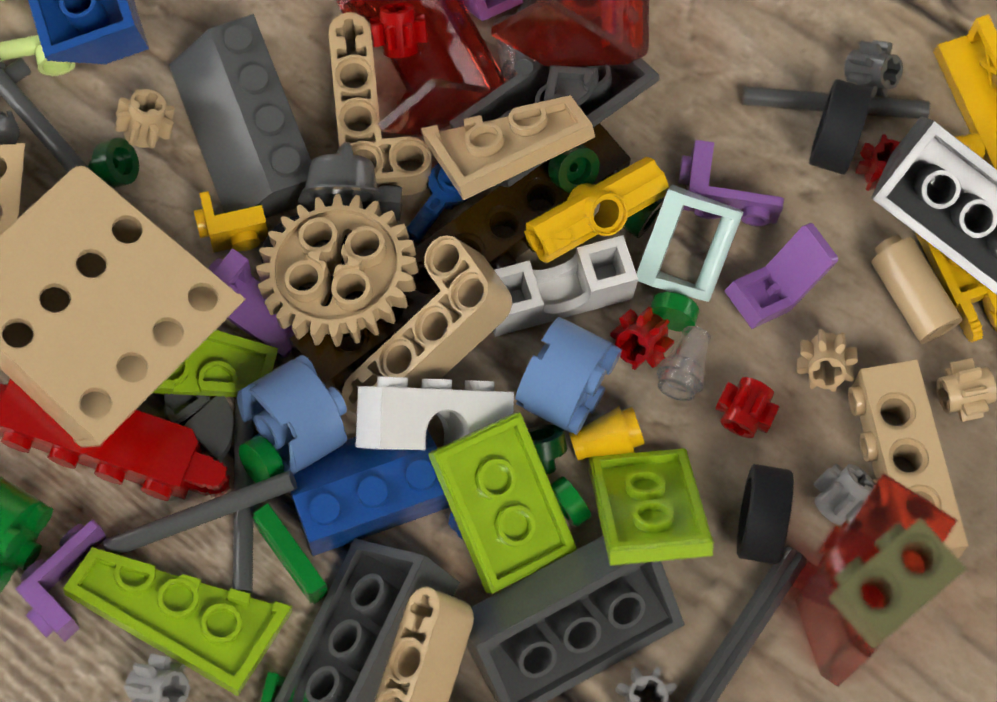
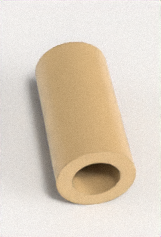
(915, 288)

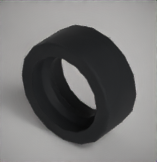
(840, 126)
(765, 514)

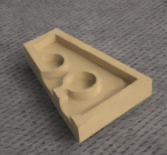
(501, 148)

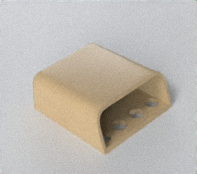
(99, 305)

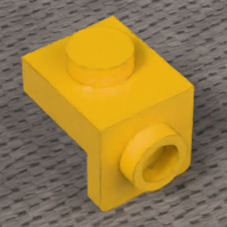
(235, 229)

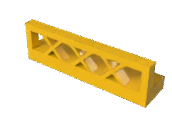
(971, 73)

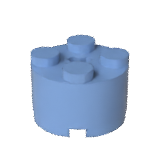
(567, 375)
(295, 413)

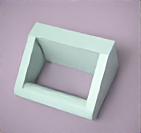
(662, 234)

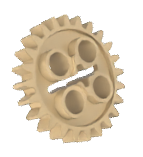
(296, 262)

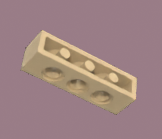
(902, 391)

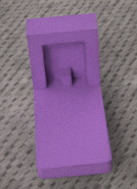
(695, 173)
(784, 279)
(252, 314)
(43, 575)

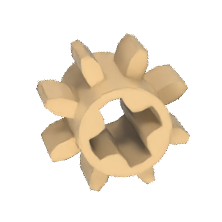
(144, 118)
(827, 360)
(966, 389)

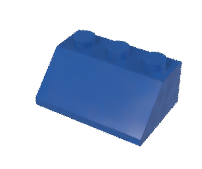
(88, 30)
(364, 493)

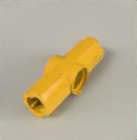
(574, 219)

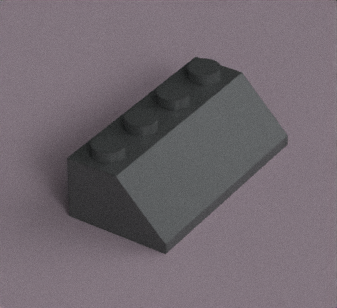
(614, 89)
(242, 118)
(944, 197)
(359, 622)
(569, 623)

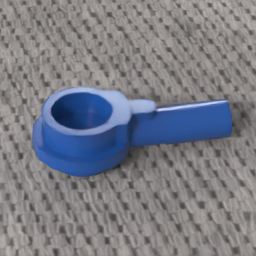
(442, 196)

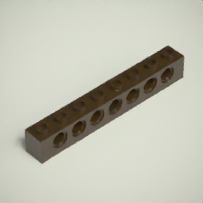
(499, 208)

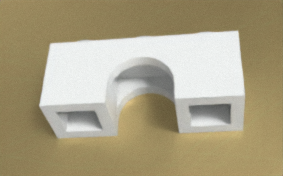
(590, 280)
(399, 415)

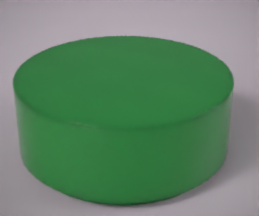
(677, 308)
(260, 459)
(570, 502)

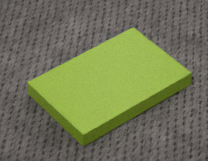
(502, 502)
(649, 507)

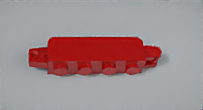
(141, 450)

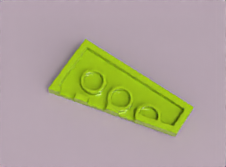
(220, 367)
(192, 622)

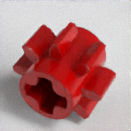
(398, 30)
(875, 160)
(642, 338)
(747, 407)

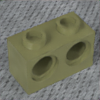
(902, 589)

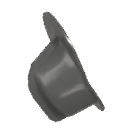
(341, 175)

